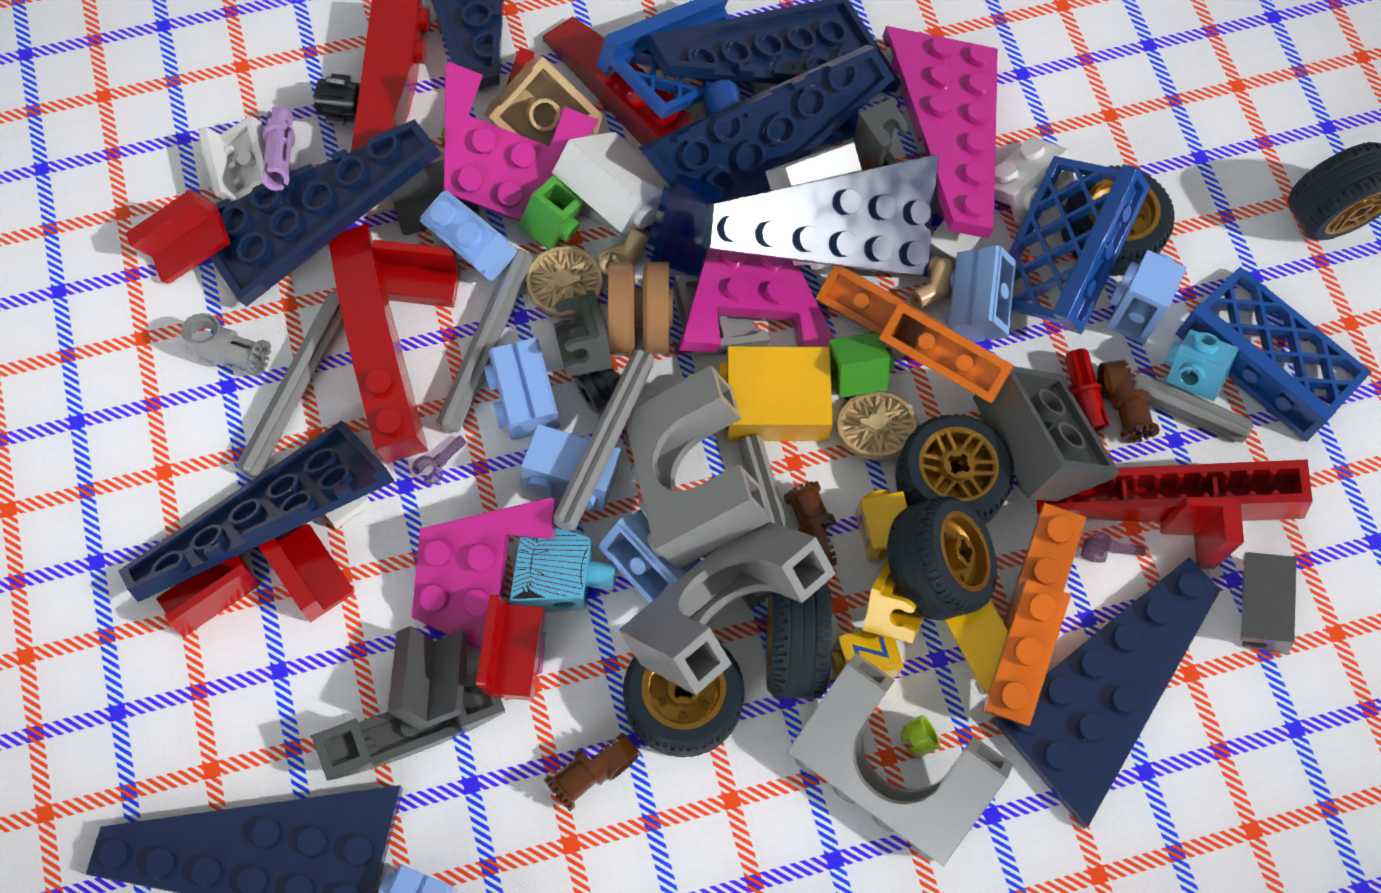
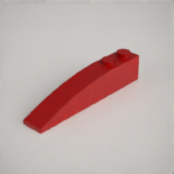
(579, 49)
(390, 66)
(375, 347)
(1152, 492)

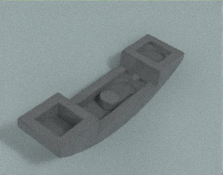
(385, 738)

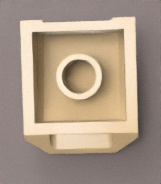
(535, 102)

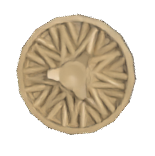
(562, 275)
(876, 425)

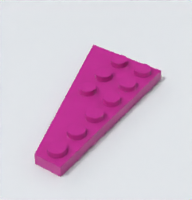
(953, 112)

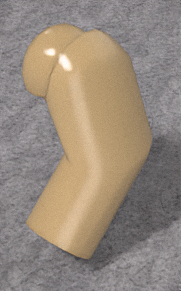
(625, 252)
(938, 285)

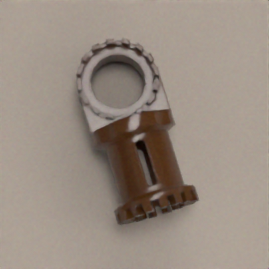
(1128, 402)
(812, 514)
(584, 773)

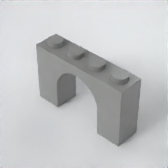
(659, 436)
(672, 629)
(928, 817)

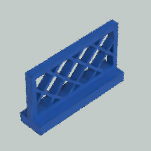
(630, 47)
(1100, 243)
(1257, 369)

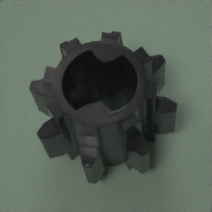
(336, 98)

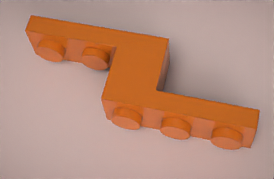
(915, 333)
(1035, 615)

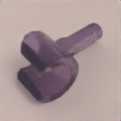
(437, 461)
(1100, 543)

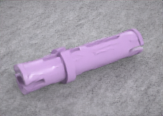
(279, 139)

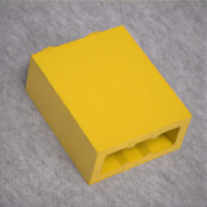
(780, 392)

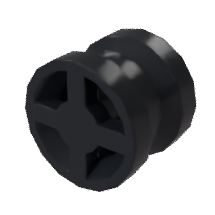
(597, 387)

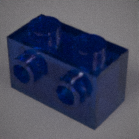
(682, 231)

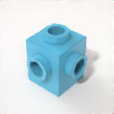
(1200, 364)

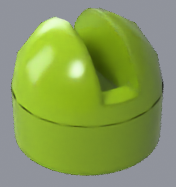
(922, 736)

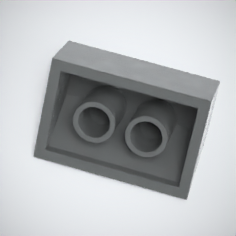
(1047, 436)

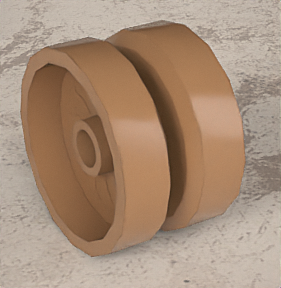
(639, 307)

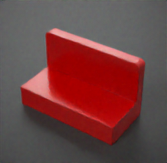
(180, 235)
(418, 272)
(1213, 523)
(307, 571)
(206, 595)
(510, 650)

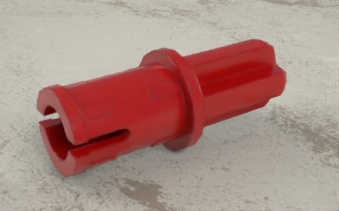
(1086, 389)

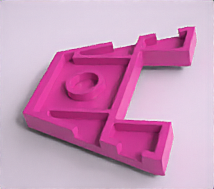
(491, 163)
(751, 289)
(467, 563)

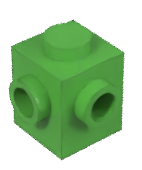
(552, 213)
(860, 364)

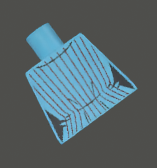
(558, 572)

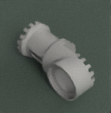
(225, 345)

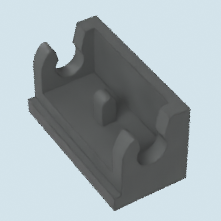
(875, 133)
(584, 338)
(1268, 602)

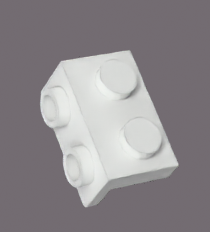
(234, 158)
(1022, 173)

